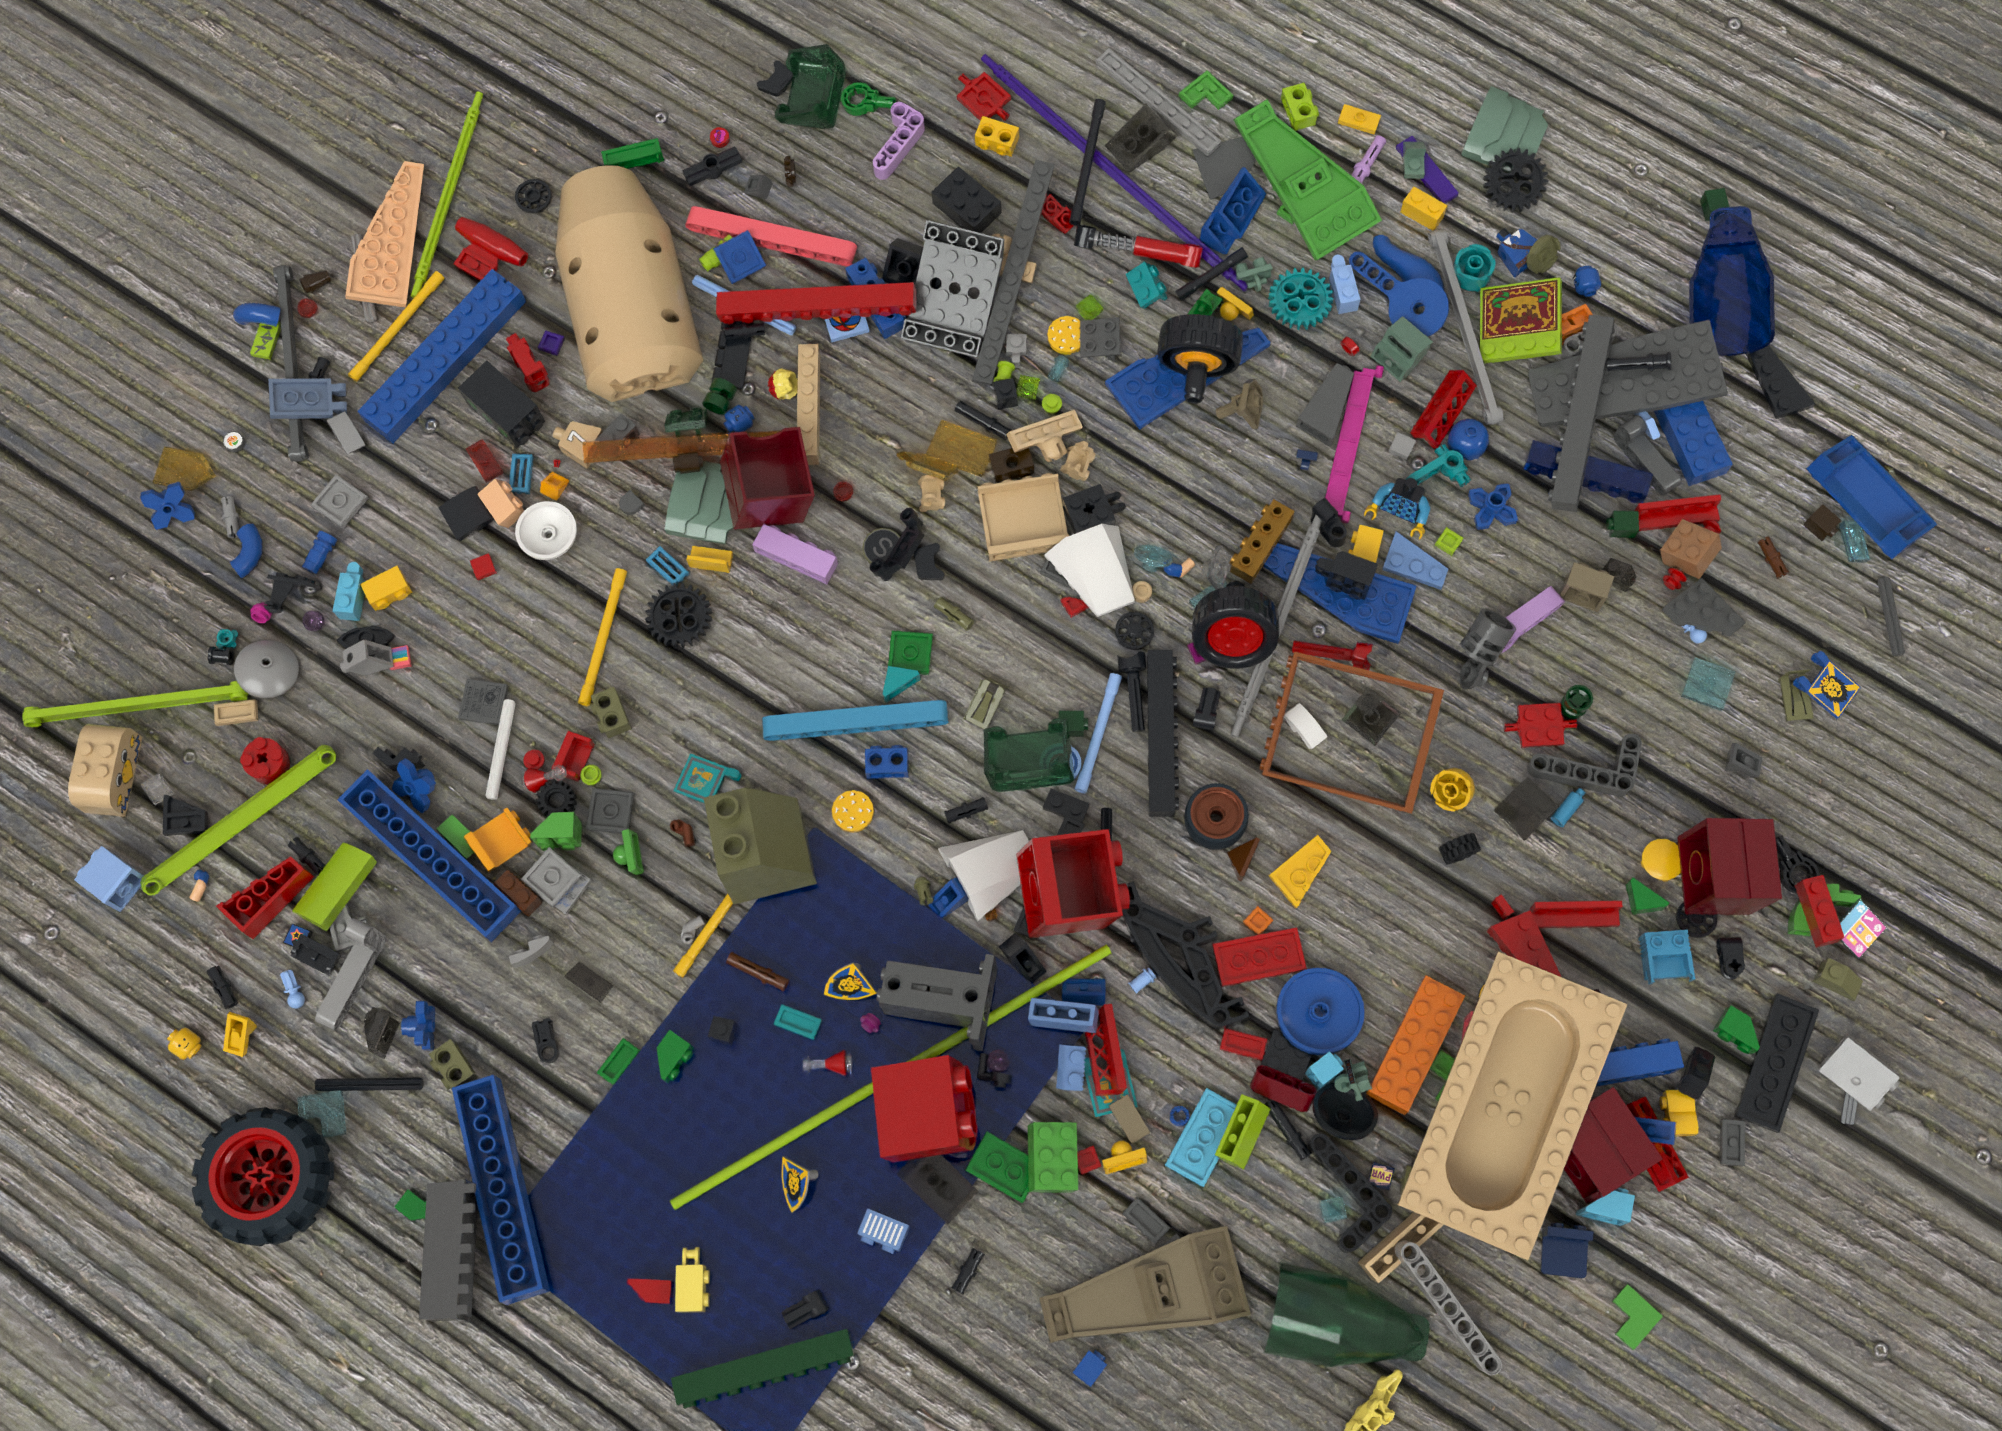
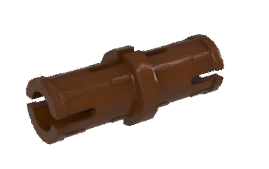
(1773, 557)

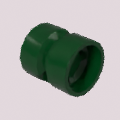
(719, 396)
(1576, 701)

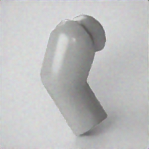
(689, 929)

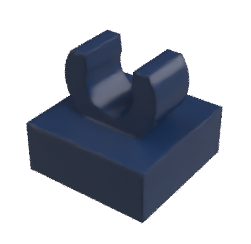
(1306, 457)

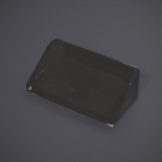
(589, 982)

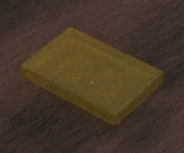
(961, 447)

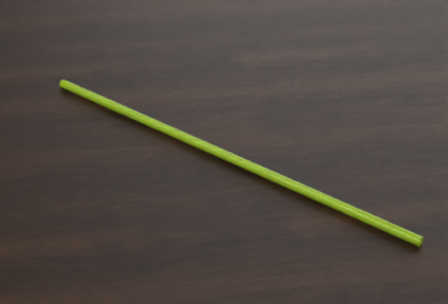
(867, 1090)

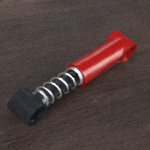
(1141, 246)

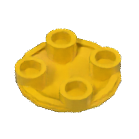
(1661, 859)

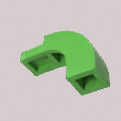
(1797, 922)

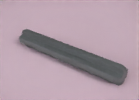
(1891, 616)

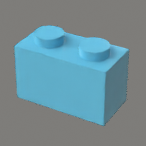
(1324, 1070)

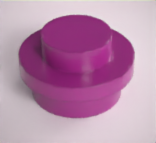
(870, 1023)

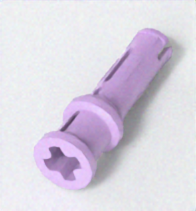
(1362, 168)

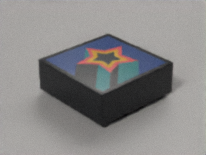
(294, 933)

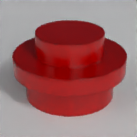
(534, 759)

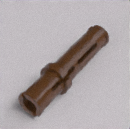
(757, 971)

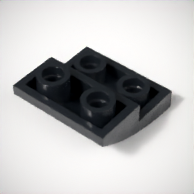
(466, 513)

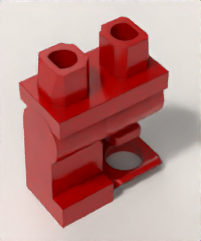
(524, 358)

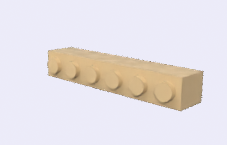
(809, 399)

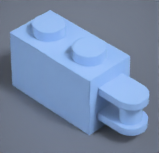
(1343, 286)

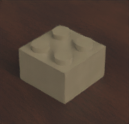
(1586, 586)

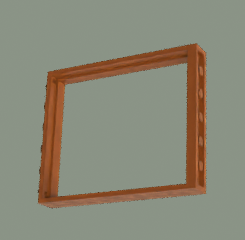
(1281, 704)

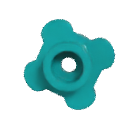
(221, 638)

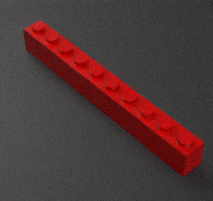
(816, 302)

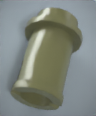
(922, 886)

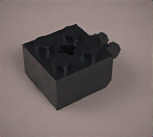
(1091, 500)
(1347, 574)

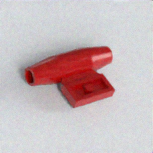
(485, 249)

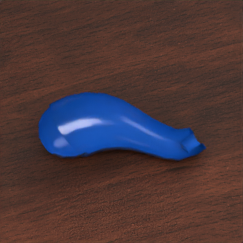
(1404, 263)

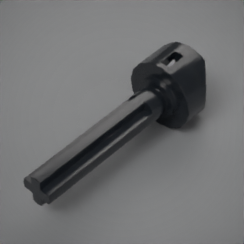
(1132, 667)

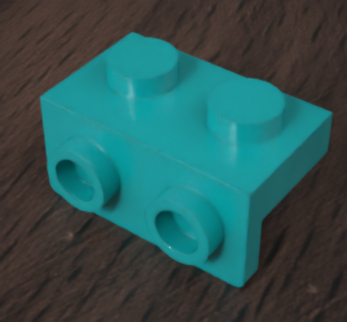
(1146, 284)

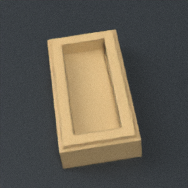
(236, 712)

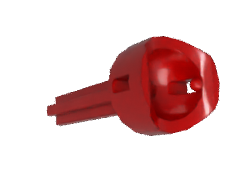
(1357, 656)

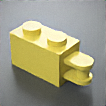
(691, 1284)

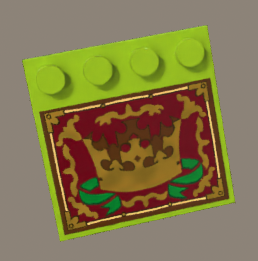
(1521, 320)

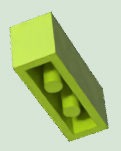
(1242, 1131)

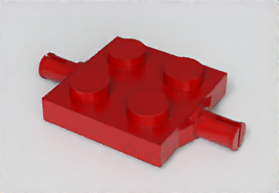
(983, 96)
(1540, 725)

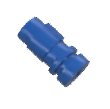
(319, 551)

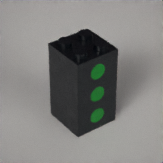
(501, 404)

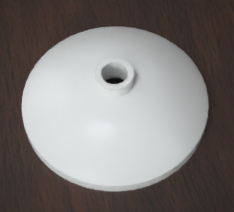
(541, 520)

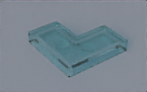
(328, 1107)

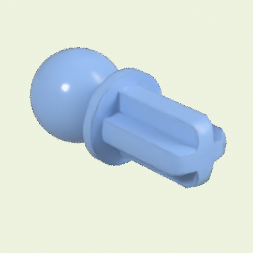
(1696, 635)
(295, 998)

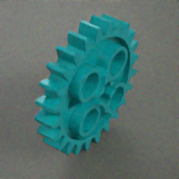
(1300, 298)

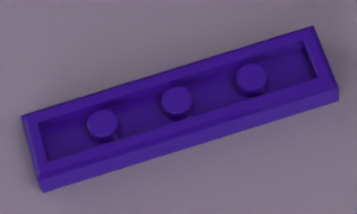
(1433, 178)

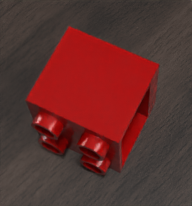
(1071, 883)

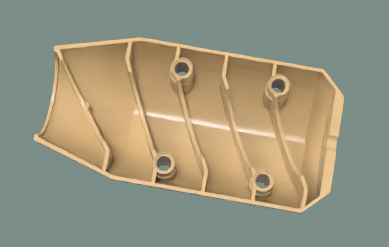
(623, 286)

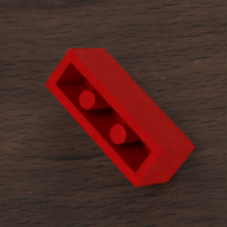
(1819, 911)

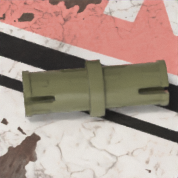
(954, 613)

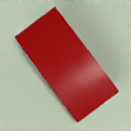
(1056, 214)

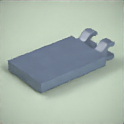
(305, 398)

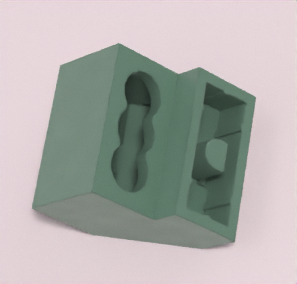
(1401, 348)

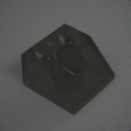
(1526, 808)

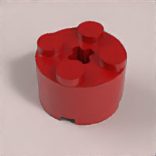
(257, 753)

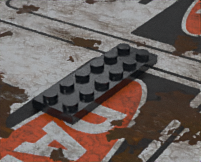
(1777, 1063)

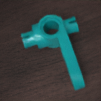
(1440, 464)

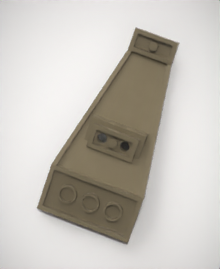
(1195, 1280)

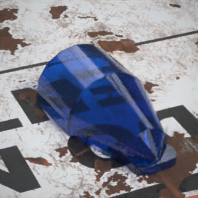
(1733, 285)

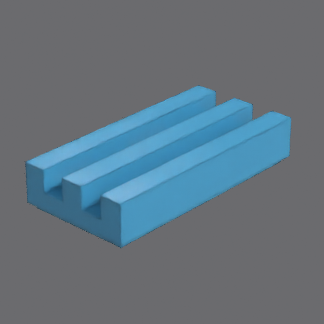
(520, 489)
(679, 578)

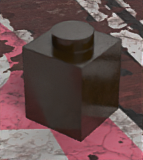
(1823, 523)

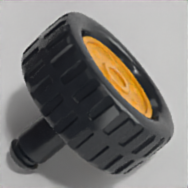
(1199, 349)

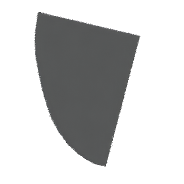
(1223, 165)

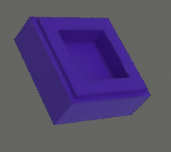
(551, 343)

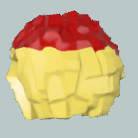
(783, 384)

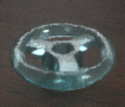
(1152, 560)

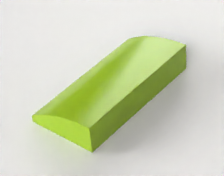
(335, 886)

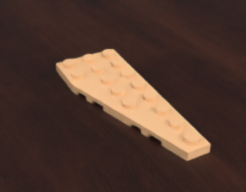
(384, 256)

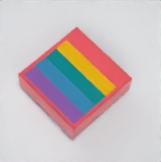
(401, 657)

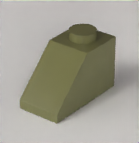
(1838, 978)

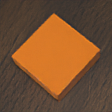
(1258, 921)

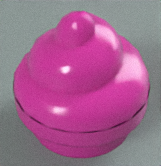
(259, 613)

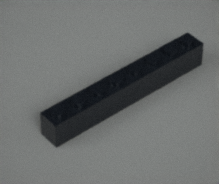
(1161, 736)

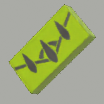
(265, 341)

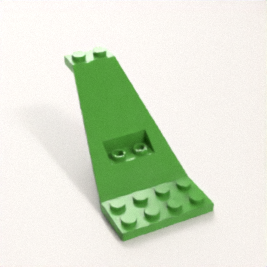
(1325, 209)

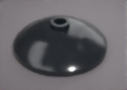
(1357, 1116)

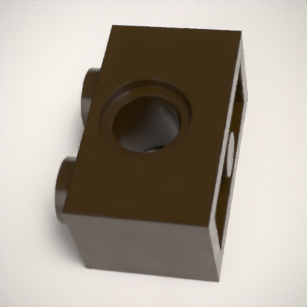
(999, 461)

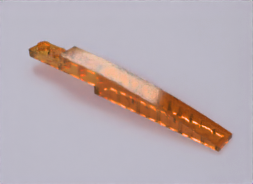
(659, 446)

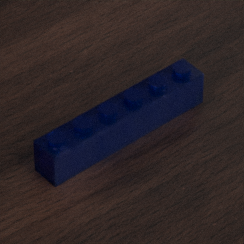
(1599, 473)

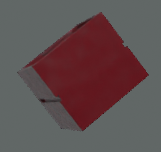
(767, 478)
(1729, 866)
(1608, 1148)

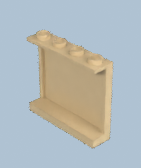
(1022, 516)

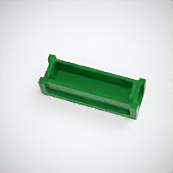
(634, 154)

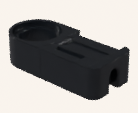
(545, 1038)

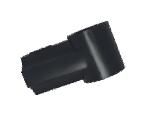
(1206, 712)
(810, 1307)

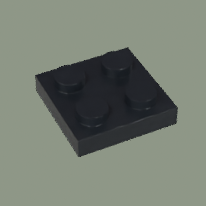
(1285, 1057)

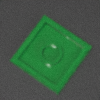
(911, 651)

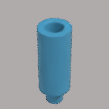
(1568, 807)

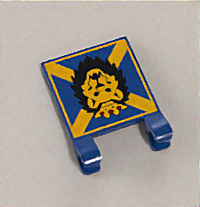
(1830, 687)

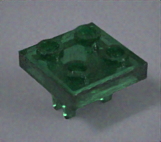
(687, 420)

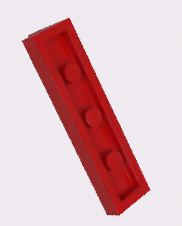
(1442, 403)
(1671, 512)
(1576, 914)
(1112, 1054)
(1661, 1172)

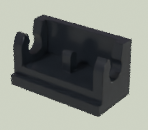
(315, 954)

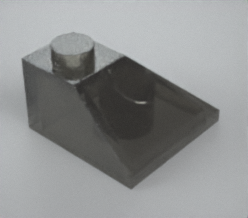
(1371, 716)
(380, 1030)

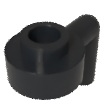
(1000, 1079)

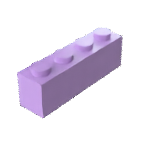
(795, 553)

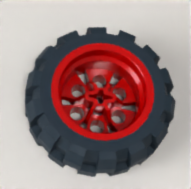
(230, 1153)

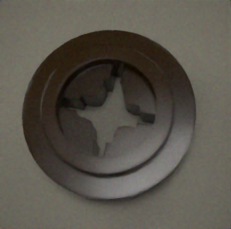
(790, 172)

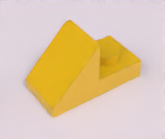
(237, 1034)

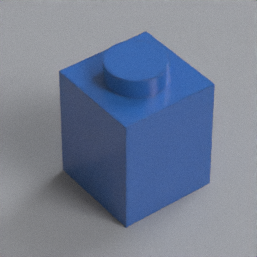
(1090, 1367)

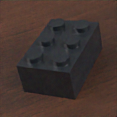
(966, 201)

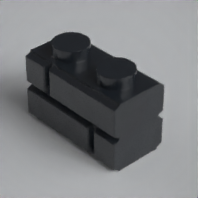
(1696, 1073)

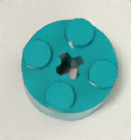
(1474, 267)

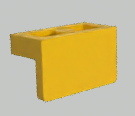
(710, 559)

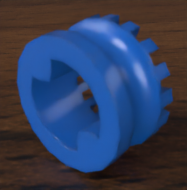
(1177, 1109)

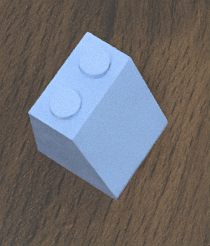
(109, 879)

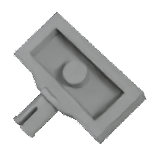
(338, 928)

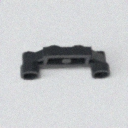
(903, 549)

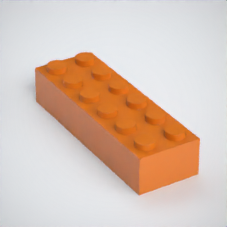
(1415, 1045)

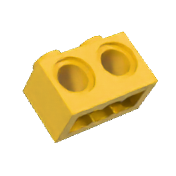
(998, 132)

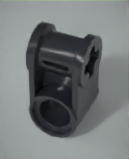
(1730, 952)

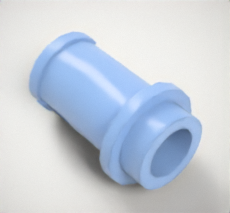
(1142, 980)

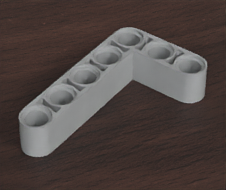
(352, 973)

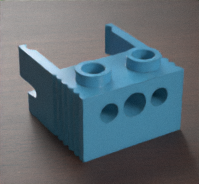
(1666, 955)

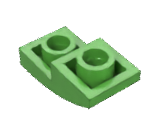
(454, 833)

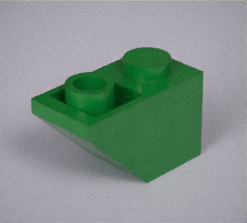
(1738, 1029)
(671, 1054)

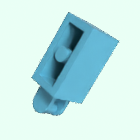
(349, 593)

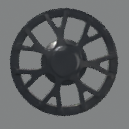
(533, 196)
(1134, 630)
(1696, 921)

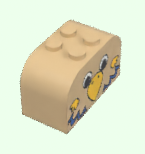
(104, 769)

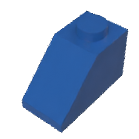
(949, 898)

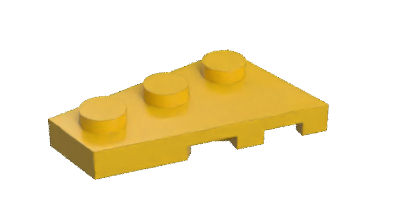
(1299, 871)

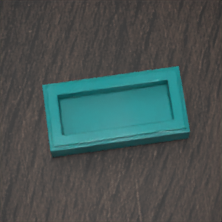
(798, 1022)

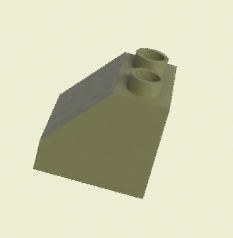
(759, 843)

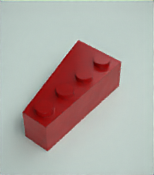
(265, 898)
(1523, 941)

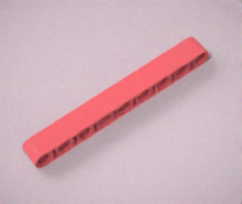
(773, 236)

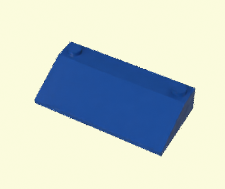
(1871, 496)

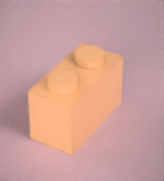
(501, 502)

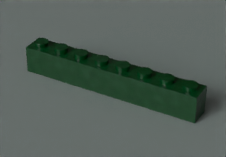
(763, 1367)

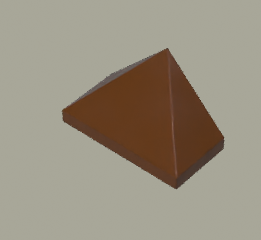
(1242, 856)

